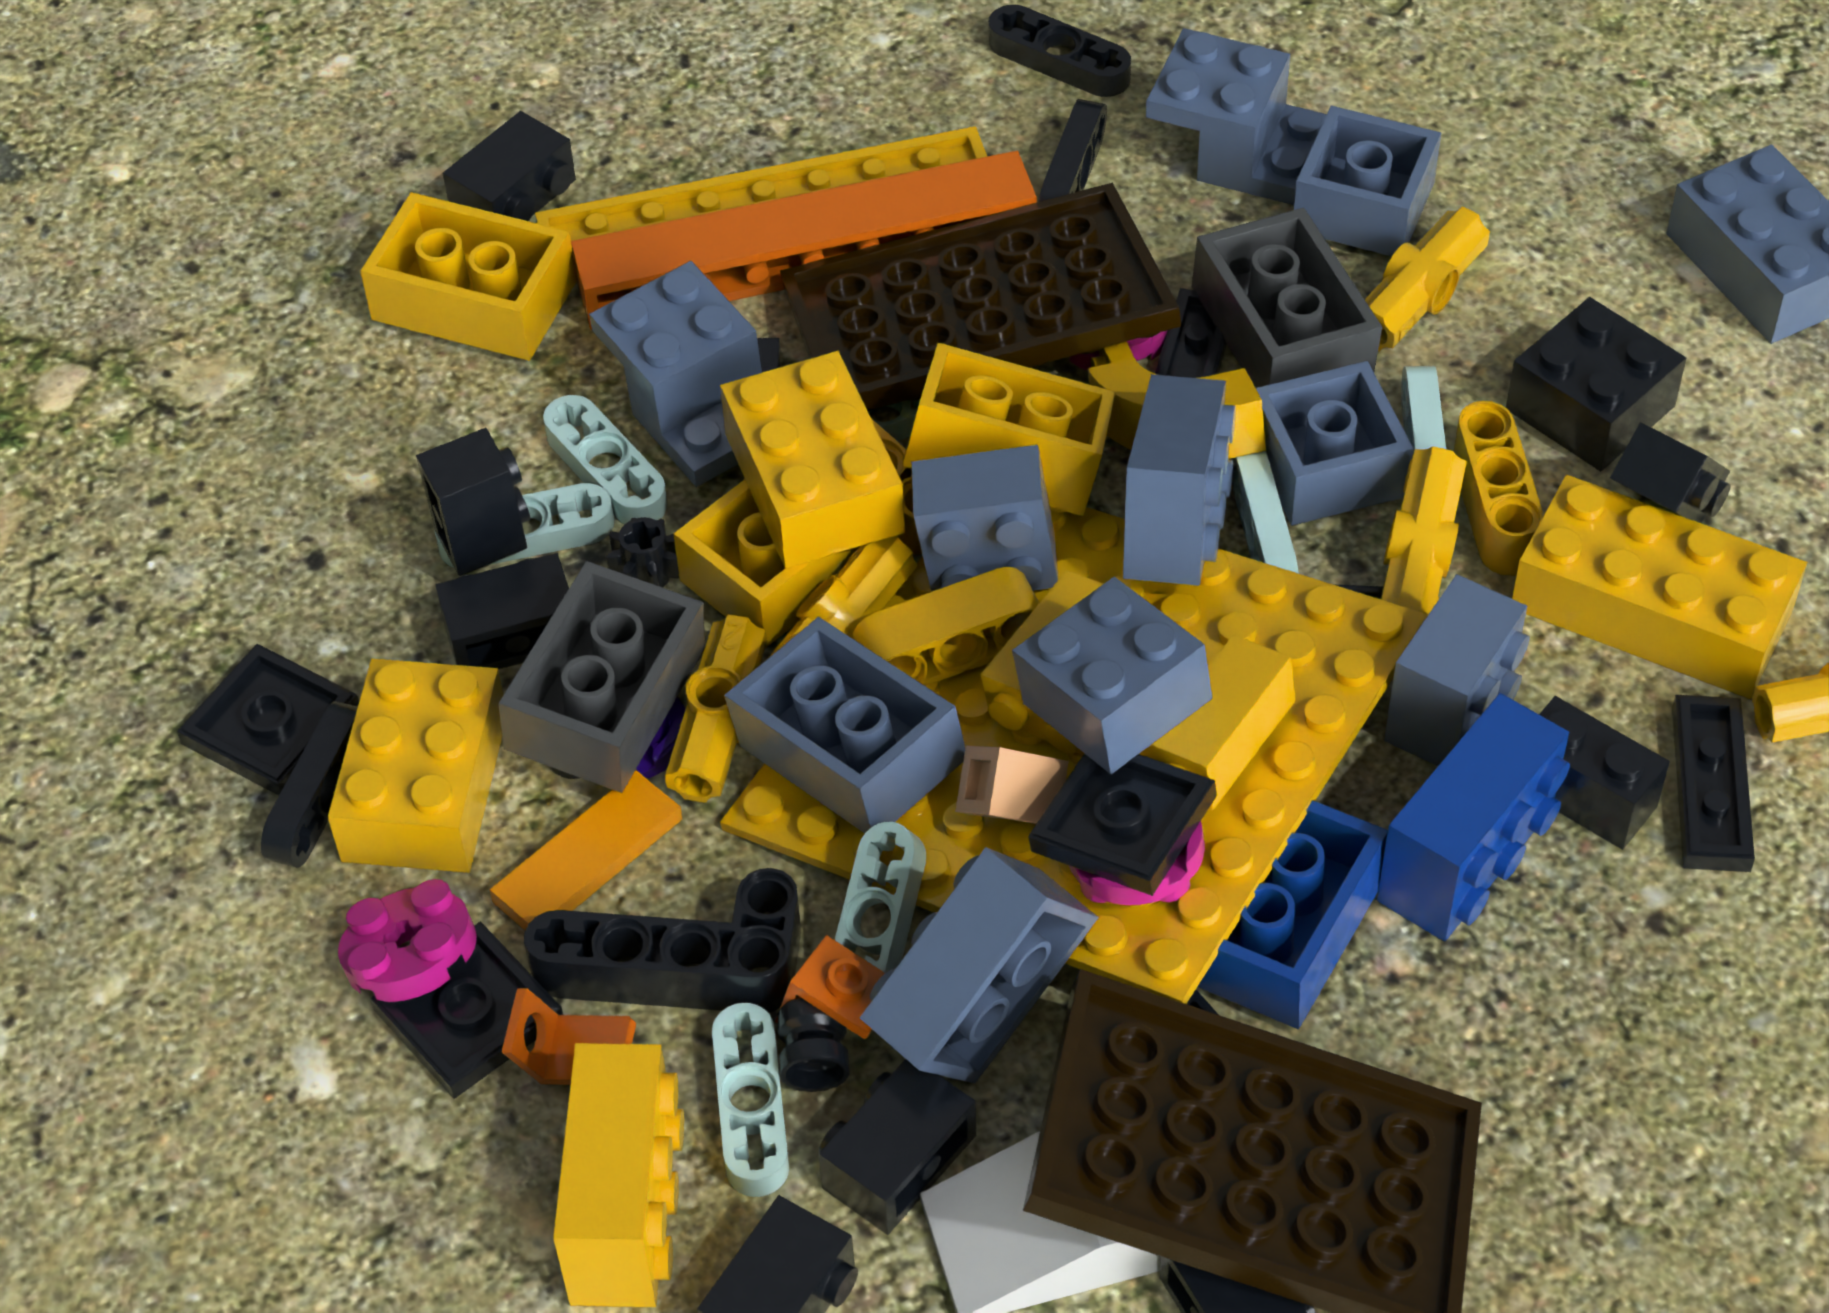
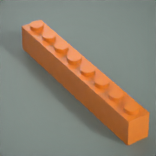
(751, 243)

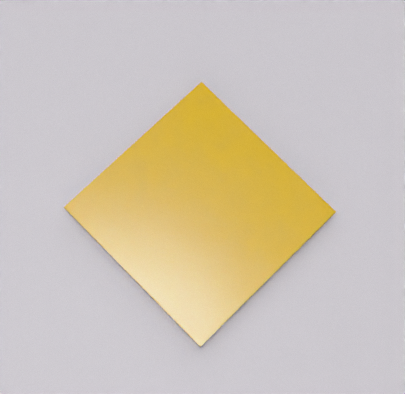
(1341, 666)

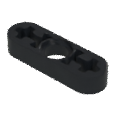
(1092, 66)
(1076, 150)
(308, 793)

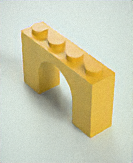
(1248, 687)

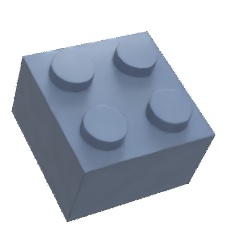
(1367, 179)
(1333, 443)
(984, 516)
(1455, 668)
(1113, 674)

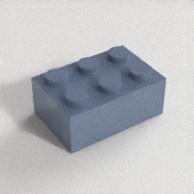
(1758, 239)
(1178, 480)
(846, 726)
(977, 966)

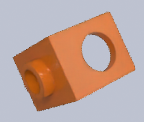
(836, 984)
(556, 1037)

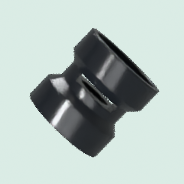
(813, 1049)

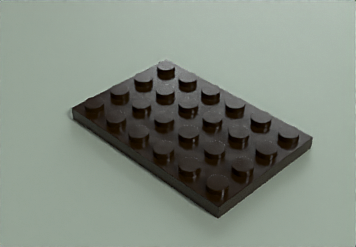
(1002, 285)
(1255, 1156)

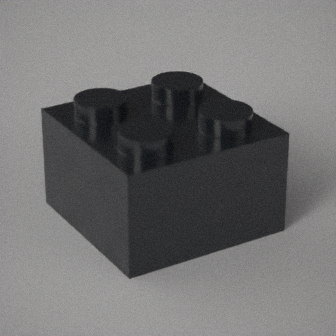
(1594, 383)

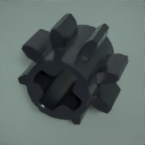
(644, 551)

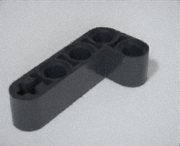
(578, 951)

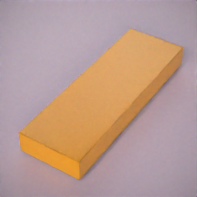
(587, 852)

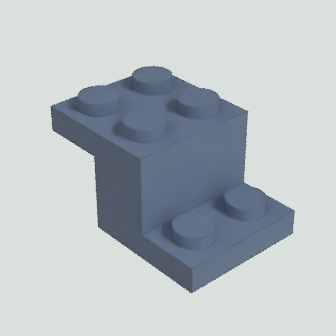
(1239, 106)
(676, 351)

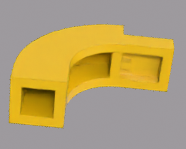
(1120, 372)

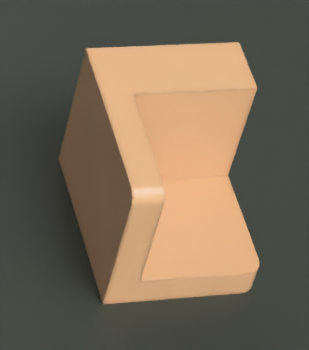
(1008, 783)

